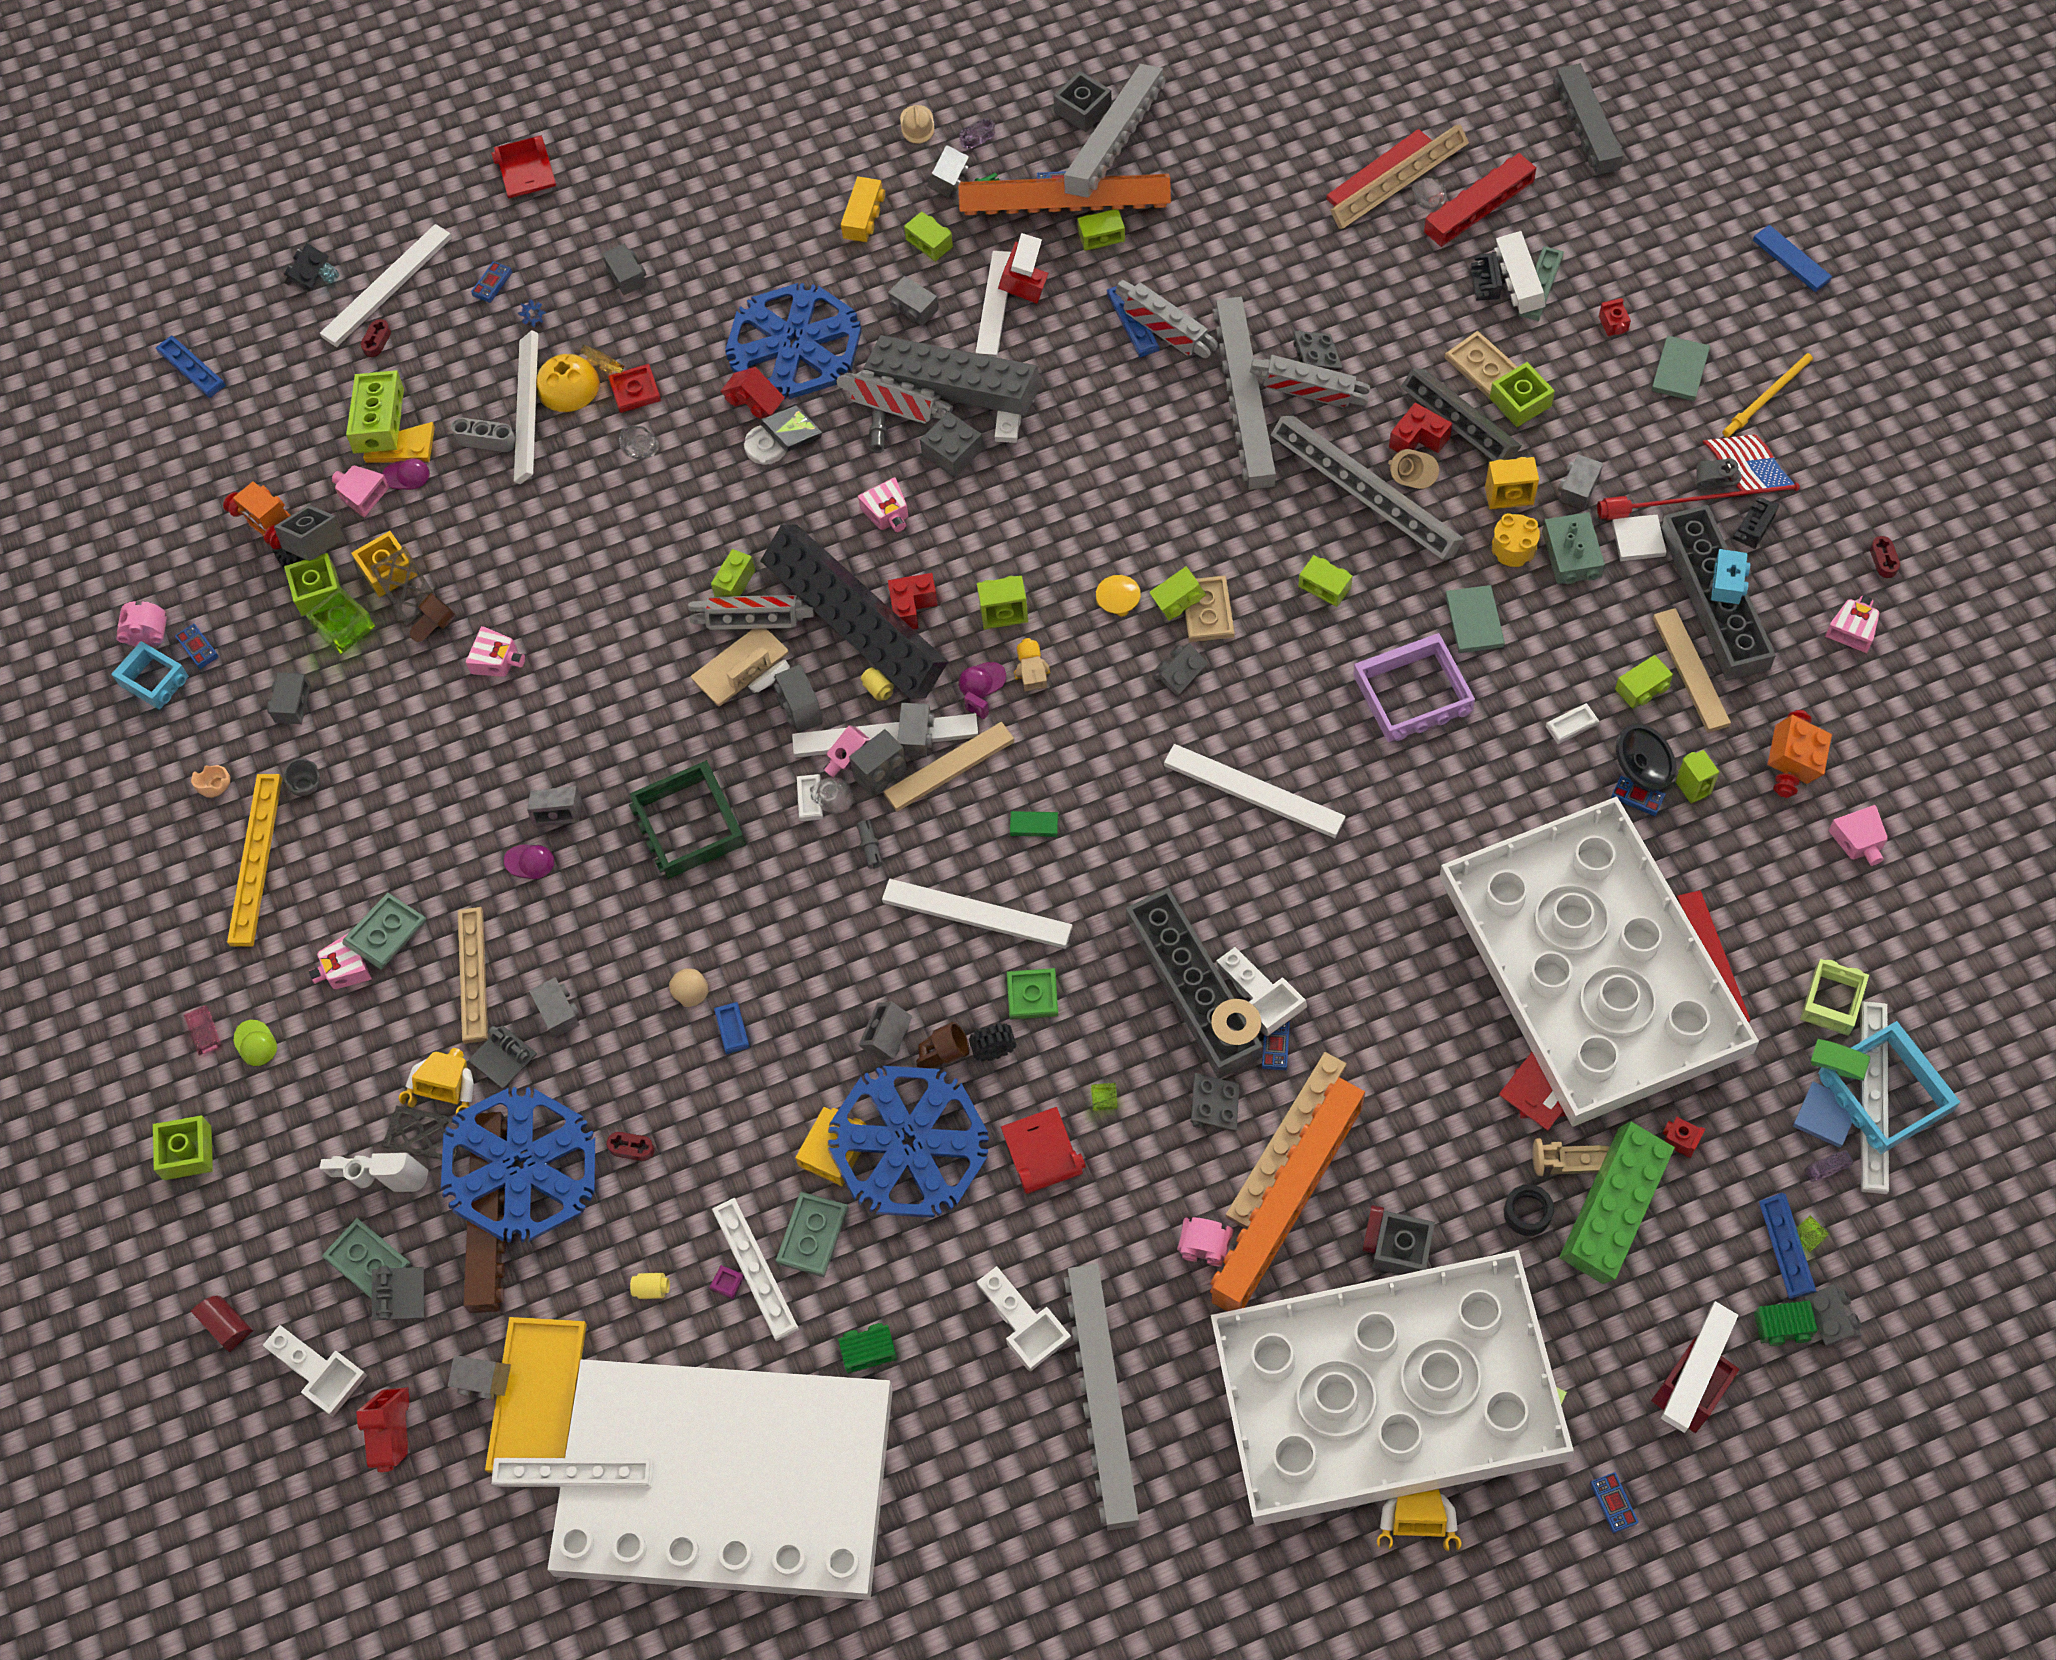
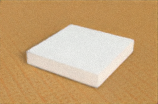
(1638, 537)

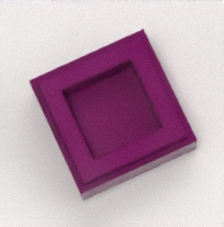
(976, 705)
(726, 1282)

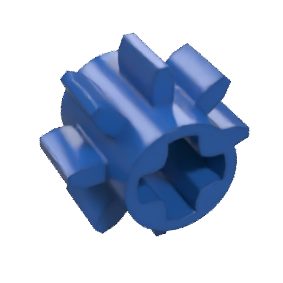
(525, 313)

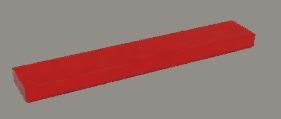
(1379, 166)
(1699, 917)

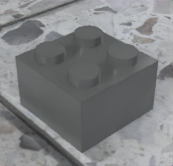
(1082, 101)
(951, 444)
(309, 532)
(797, 699)
(878, 763)
(1403, 1244)

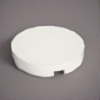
(762, 447)
(768, 677)

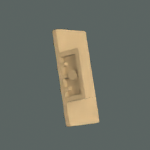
(739, 665)

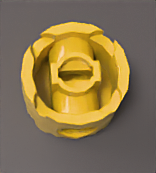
(1515, 539)

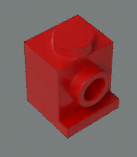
(1614, 317)
(1683, 1144)

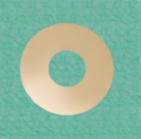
(1248, 1033)

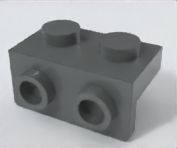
(1180, 668)
(1834, 1314)

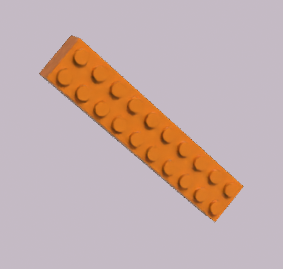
(1050, 194)
(1288, 1196)

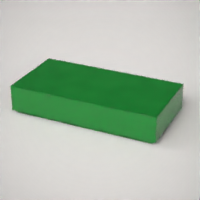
(1034, 824)

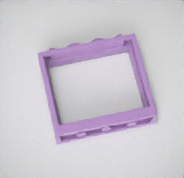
(1403, 656)

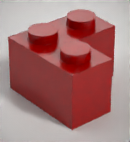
(1022, 285)
(754, 390)
(1421, 427)
(911, 594)

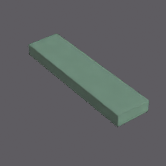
(1546, 270)

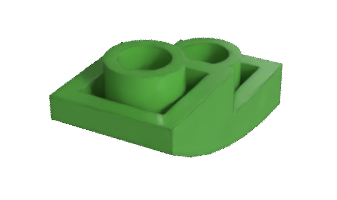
(1843, 1059)

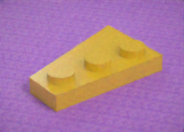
(412, 443)

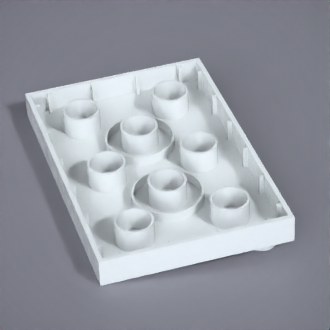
(1597, 961)
(1390, 1388)
(750, 1484)

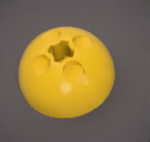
(567, 383)

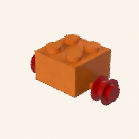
(259, 510)
(1798, 752)

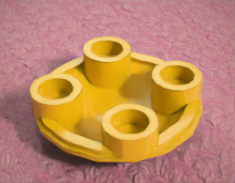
(1118, 594)

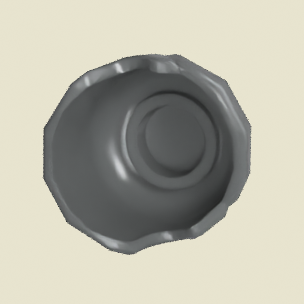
(301, 777)

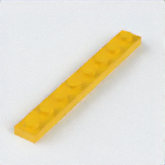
(254, 860)

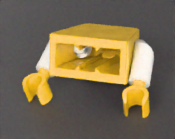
(441, 1078)
(1420, 1515)

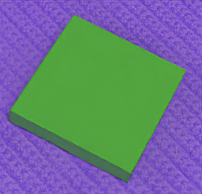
(1032, 993)

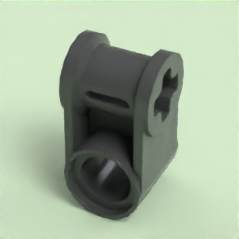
(1716, 474)

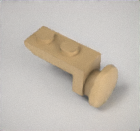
(1567, 1159)

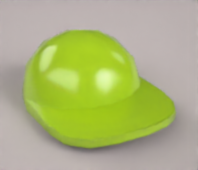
(255, 1042)

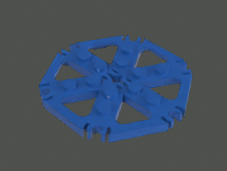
(805, 347)
(895, 1160)
(516, 1180)

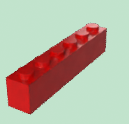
(1479, 199)

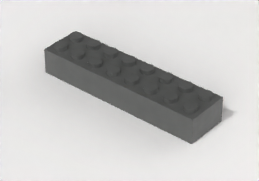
(957, 374)
(1730, 628)
(1189, 978)

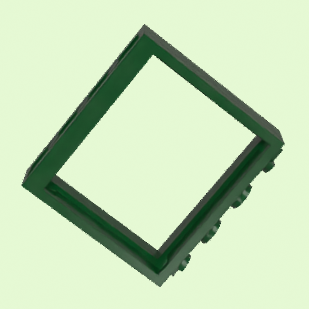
(670, 786)

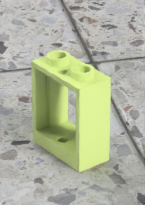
(1827, 1017)

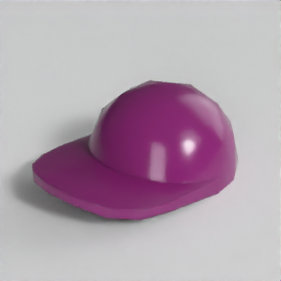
(406, 474)
(982, 679)
(529, 861)

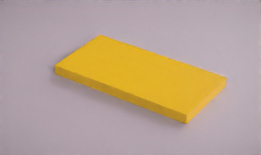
(540, 1389)

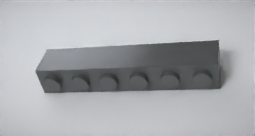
(1588, 119)
(1463, 416)

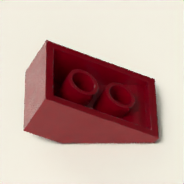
(1718, 1384)

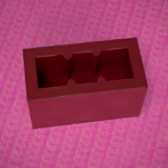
(222, 1321)

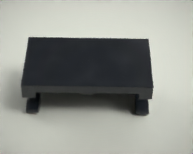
(1486, 277)
(1756, 522)

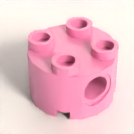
(141, 623)
(1204, 1240)

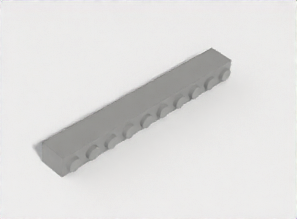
(1114, 130)
(1245, 394)
(1367, 487)
(1103, 1398)

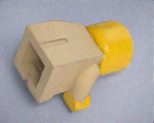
(1031, 668)

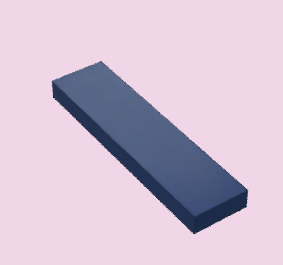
(1792, 258)
(1139, 335)
(190, 366)
(1787, 1246)

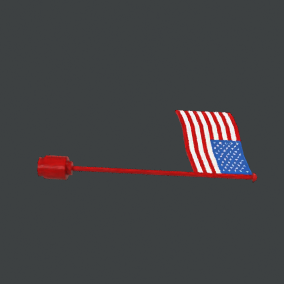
(1755, 462)

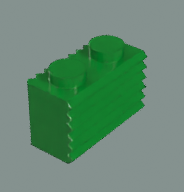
(1785, 1323)
(867, 1348)

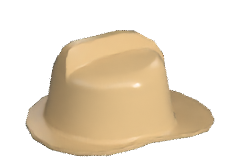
(917, 124)
(1414, 469)

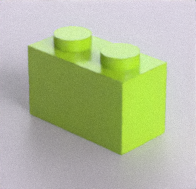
(1101, 229)
(928, 236)
(733, 575)
(1325, 580)
(1177, 593)
(1644, 682)
(1697, 776)

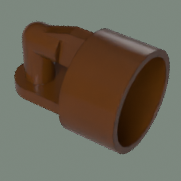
(435, 615)
(949, 1043)

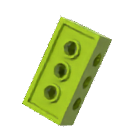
(375, 412)

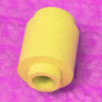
(877, 684)
(649, 1286)

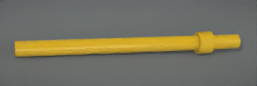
(1741, 419)

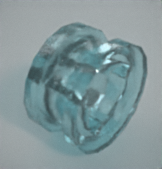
(328, 273)

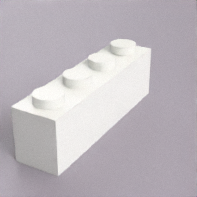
(1520, 273)

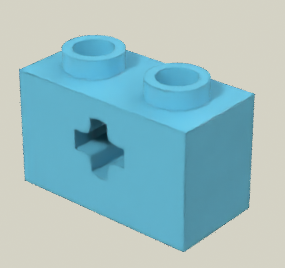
(1730, 576)

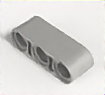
(483, 434)

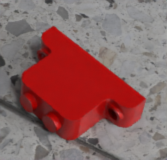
(385, 1428)

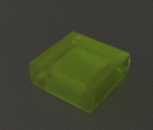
(1104, 1096)
(1811, 1233)

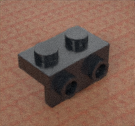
(306, 267)

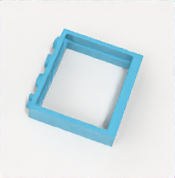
(1918, 1066)

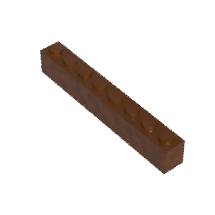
(483, 1250)

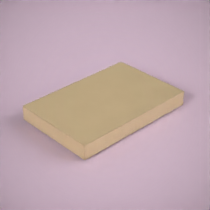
(1479, 361)
(1212, 614)

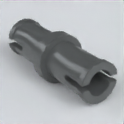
(877, 431)
(869, 844)

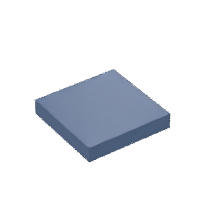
(1823, 1116)

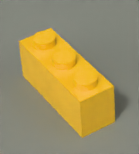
(862, 209)

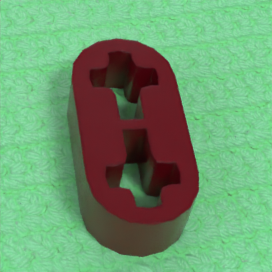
(372, 337)
(1880, 557)
(629, 1151)
(1373, 1229)

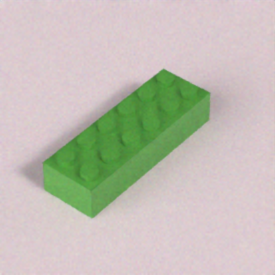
(1617, 1203)

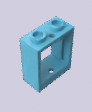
(135, 664)

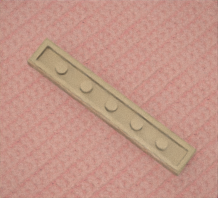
(1691, 670)
(949, 766)
(472, 975)

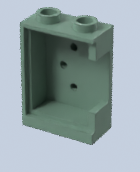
(1573, 548)

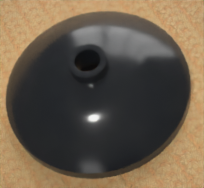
(1645, 757)

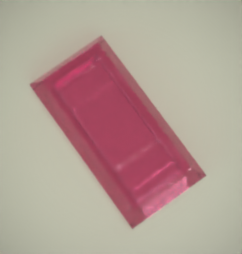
(202, 1030)

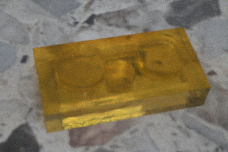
(597, 357)

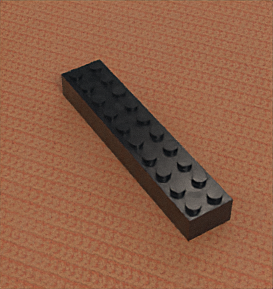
(854, 611)

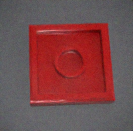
(634, 388)

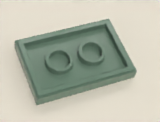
(1680, 368)
(1474, 619)
(384, 931)
(812, 1234)
(359, 1252)

